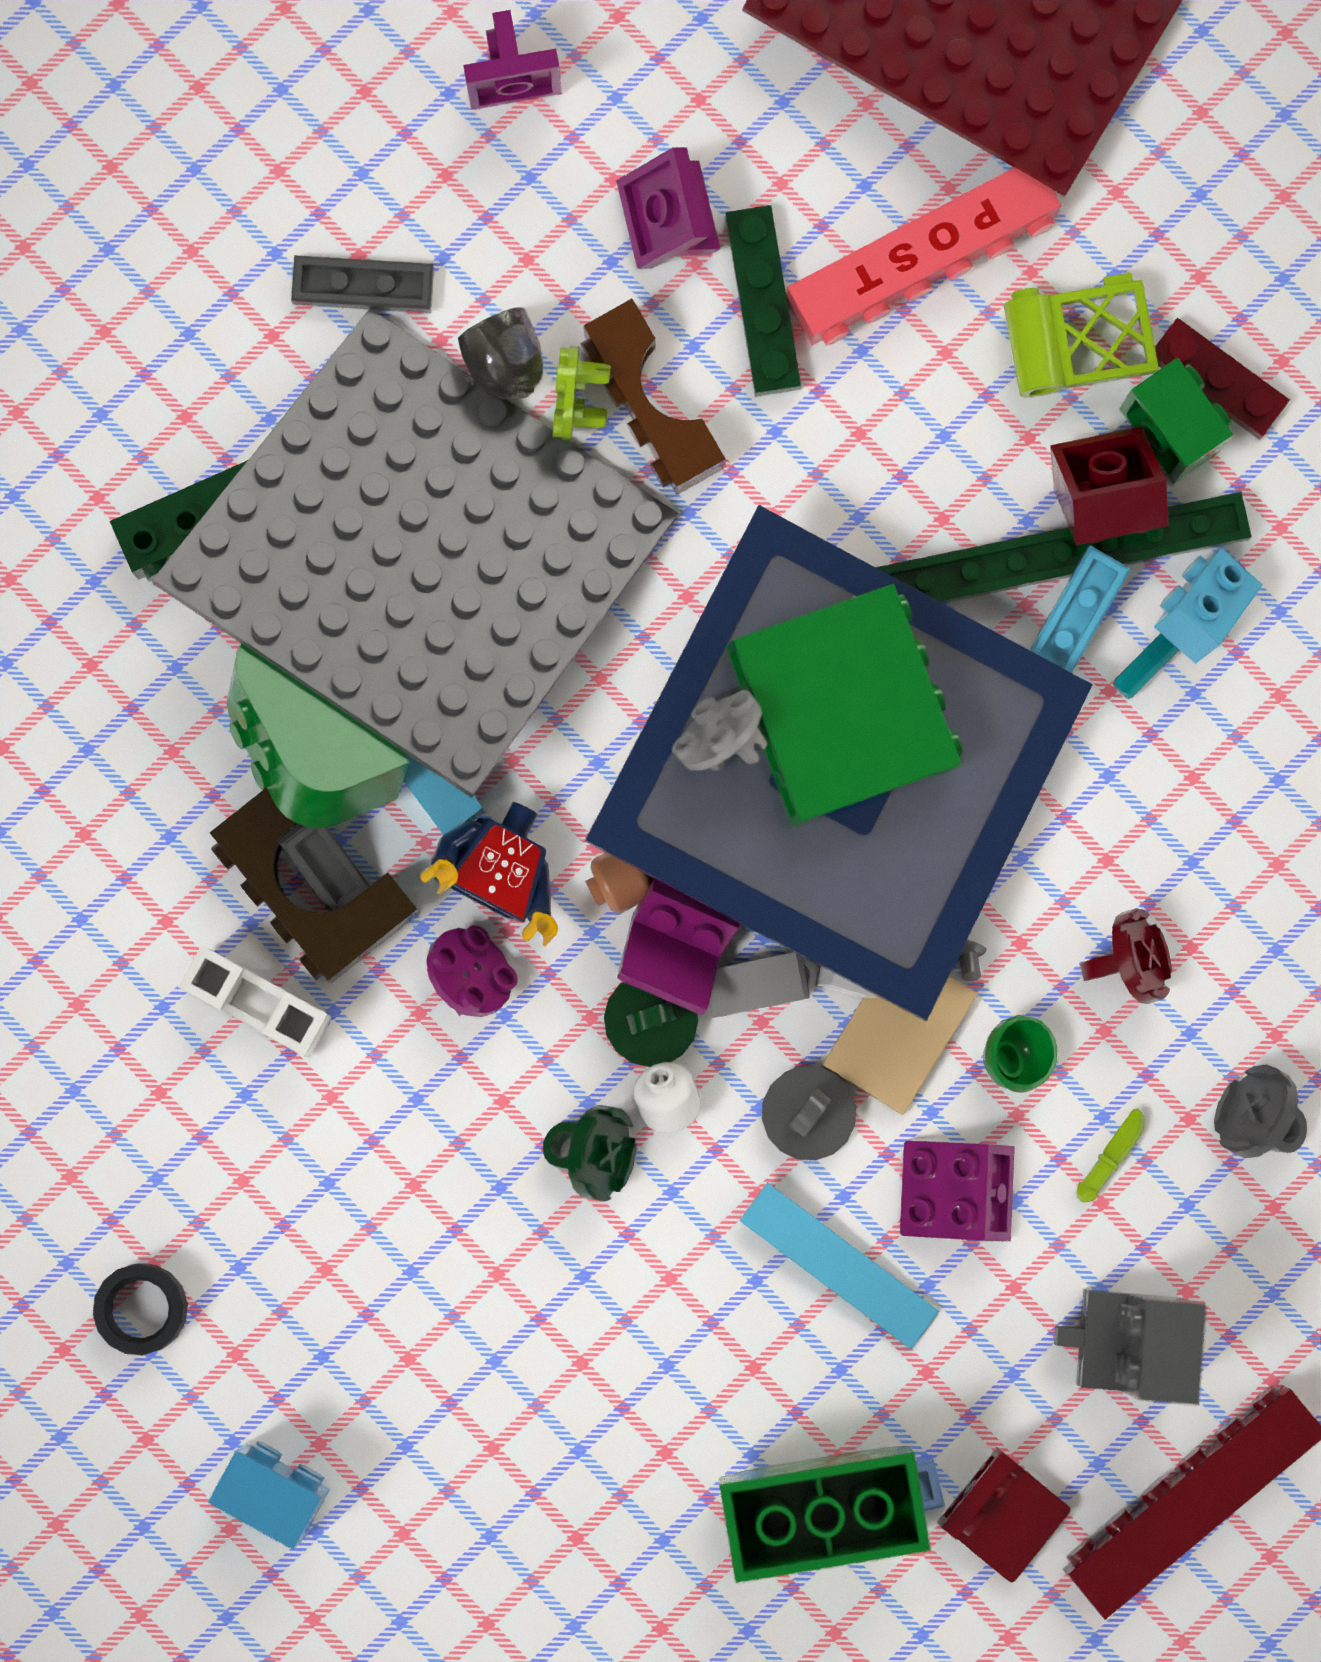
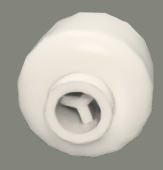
(667, 1097)

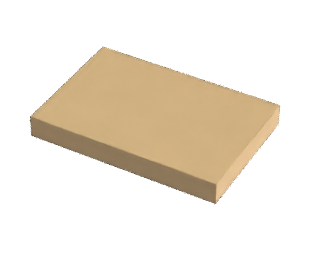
(894, 1051)

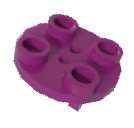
(457, 955)

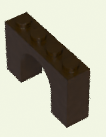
(330, 939)

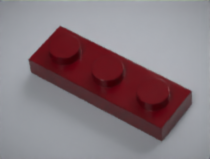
(1226, 381)

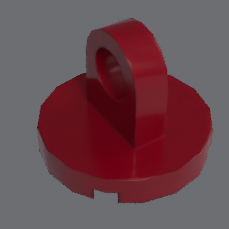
(1138, 956)

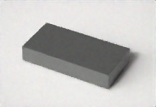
(324, 865)

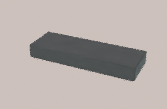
(362, 284)

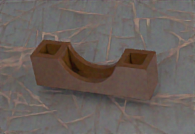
(682, 448)

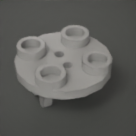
(720, 732)

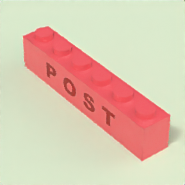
(920, 254)

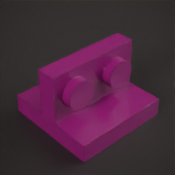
(507, 74)
(667, 209)

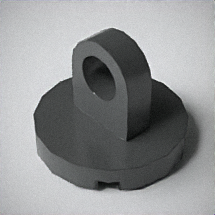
(808, 1113)
(1260, 1114)

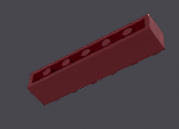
(1193, 1501)

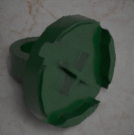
(647, 1027)
(598, 1152)

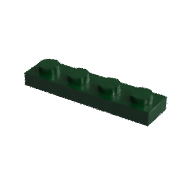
(763, 300)

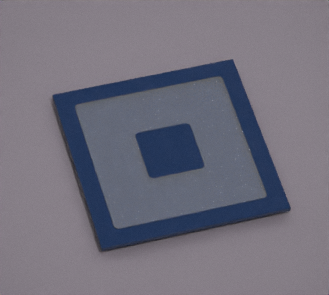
(881, 883)

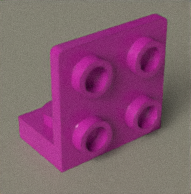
(675, 947)
(957, 1191)

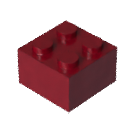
(1109, 485)

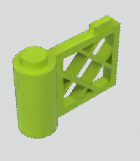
(1042, 345)

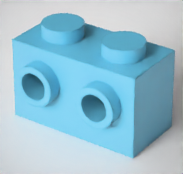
(1207, 604)

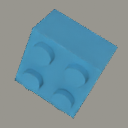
(270, 1493)

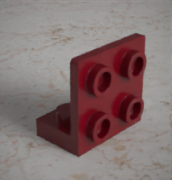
(1004, 1515)

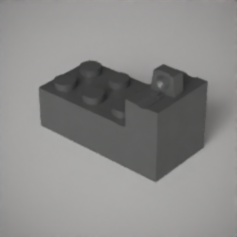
(1139, 1345)

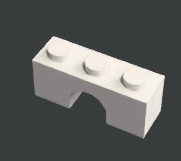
(255, 1001)

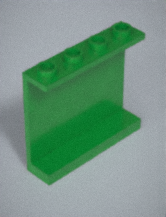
(845, 703)

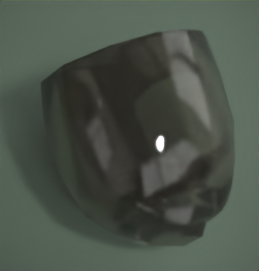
(504, 354)

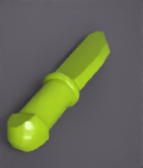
(1113, 1154)

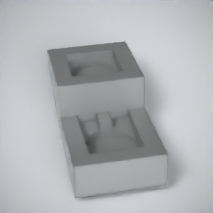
(758, 985)

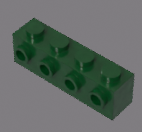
(157, 529)

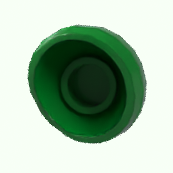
(1020, 1053)

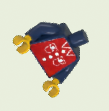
(498, 869)

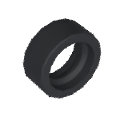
(104, 1305)

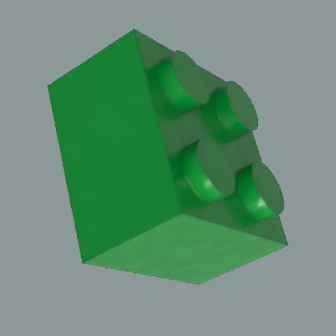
(1178, 419)

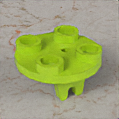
(569, 410)

